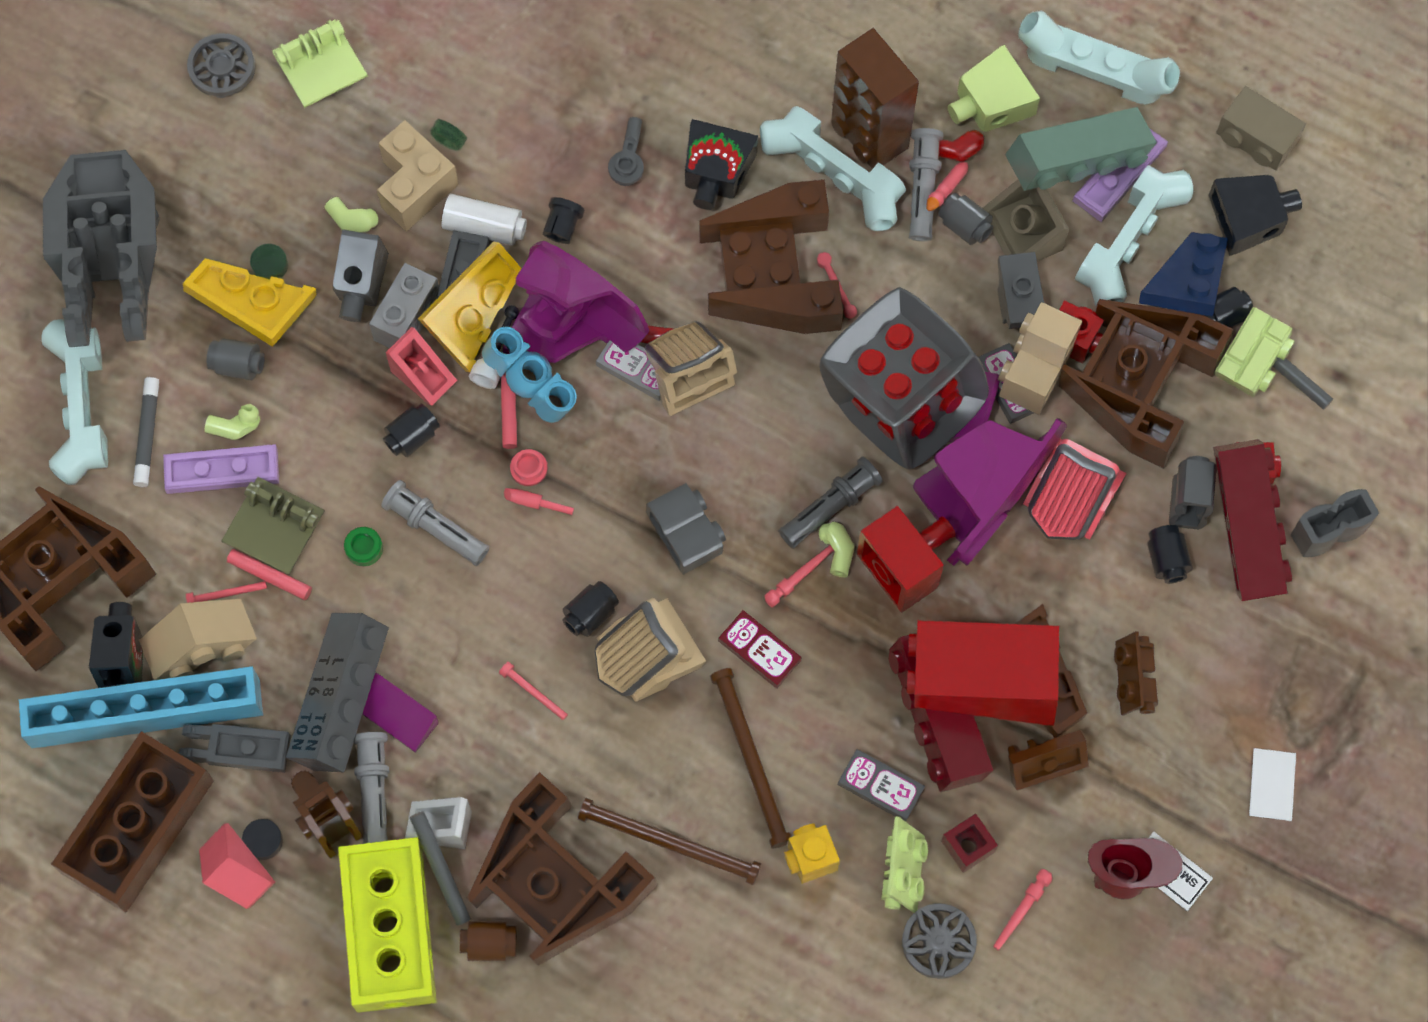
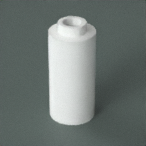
(483, 219)

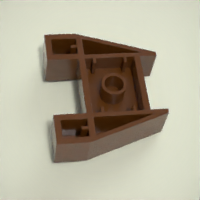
(763, 262)
(1133, 368)
(48, 560)
(547, 883)

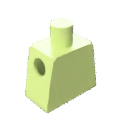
(994, 93)

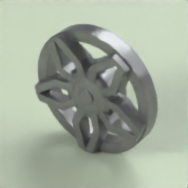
(221, 65)
(939, 941)

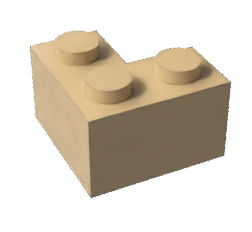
(420, 176)
(1041, 352)
(195, 635)

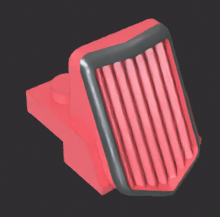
(1072, 491)

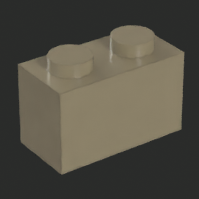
(1260, 128)

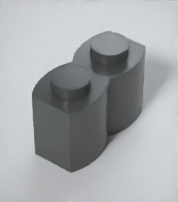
(1193, 493)
(1340, 522)
(685, 527)

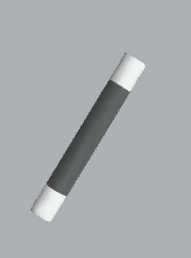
(146, 432)

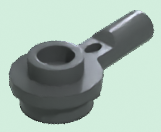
(626, 165)

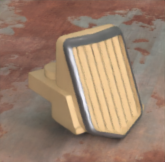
(690, 366)
(646, 651)

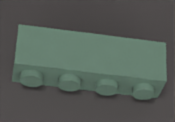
(1081, 149)

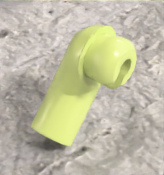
(237, 427)

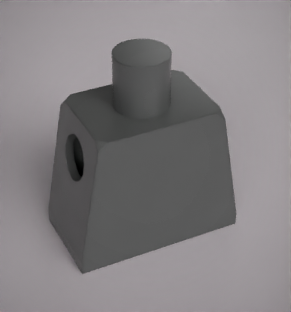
(360, 259)

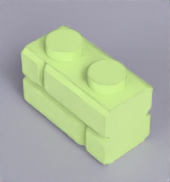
(1254, 352)

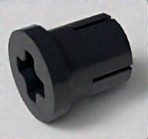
(562, 219)

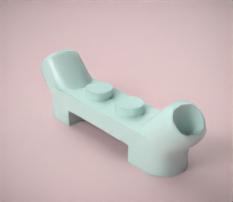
(1057, 46)
(801, 135)
(1149, 193)
(87, 444)

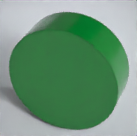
(363, 546)

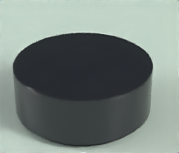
(263, 838)

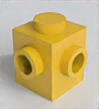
(811, 853)

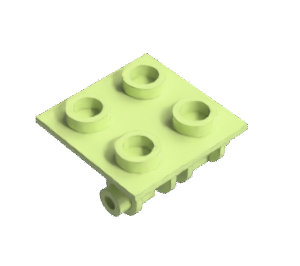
(319, 63)
(907, 852)

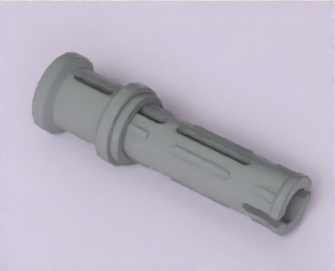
(925, 167)
(421, 514)
(372, 775)

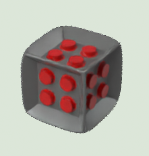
(904, 378)

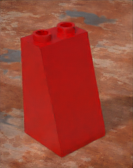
(986, 670)

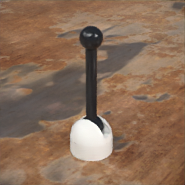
(482, 373)

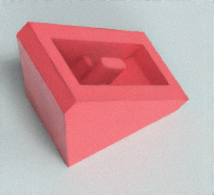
(419, 367)
(233, 868)

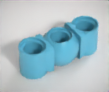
(520, 359)

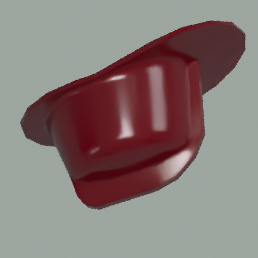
(1131, 865)

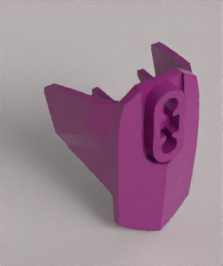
(572, 306)

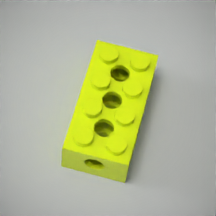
(365, 909)

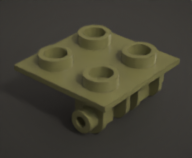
(272, 525)

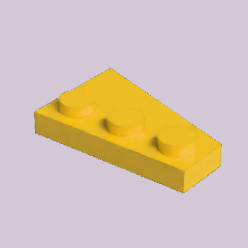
(250, 301)
(467, 308)

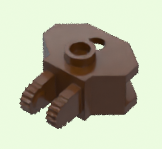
(323, 812)

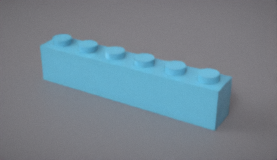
(140, 707)

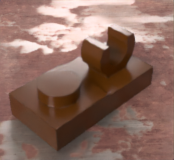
(1047, 760)

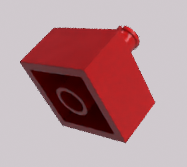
(903, 557)

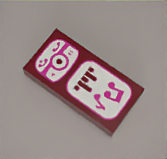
(759, 649)

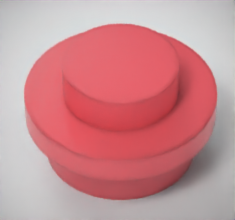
(528, 467)

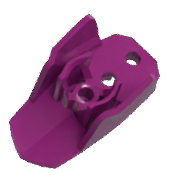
(982, 480)

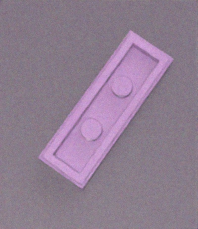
(1104, 192)
(220, 468)

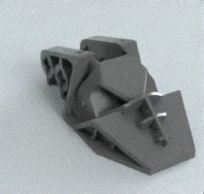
(97, 229)

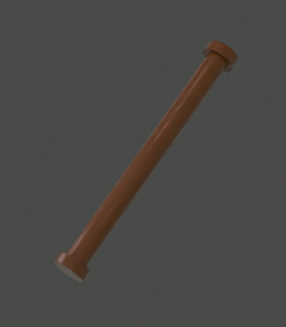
(751, 757)
(669, 841)

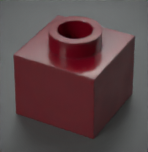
(974, 831)

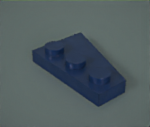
(1189, 276)

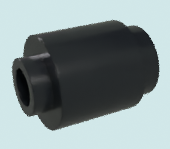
(1232, 307)
(410, 430)
(1169, 554)
(589, 609)

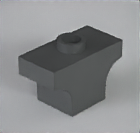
(1018, 287)

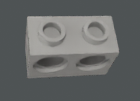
(403, 305)

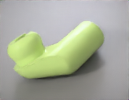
(351, 219)
(841, 543)

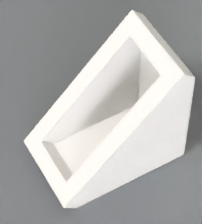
(447, 818)

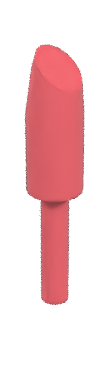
(534, 500)

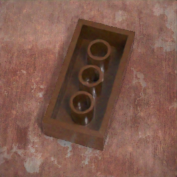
(873, 99)
(133, 822)

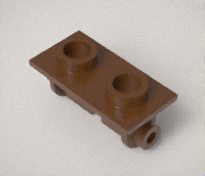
(1133, 657)

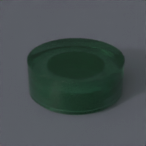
(448, 135)
(269, 261)

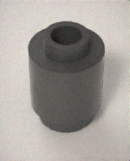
(966, 219)
(235, 358)

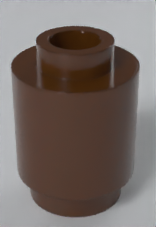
(488, 940)

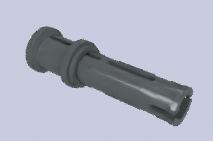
(842, 492)

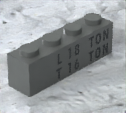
(337, 692)

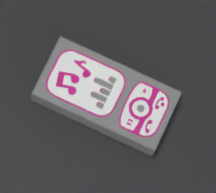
(630, 367)

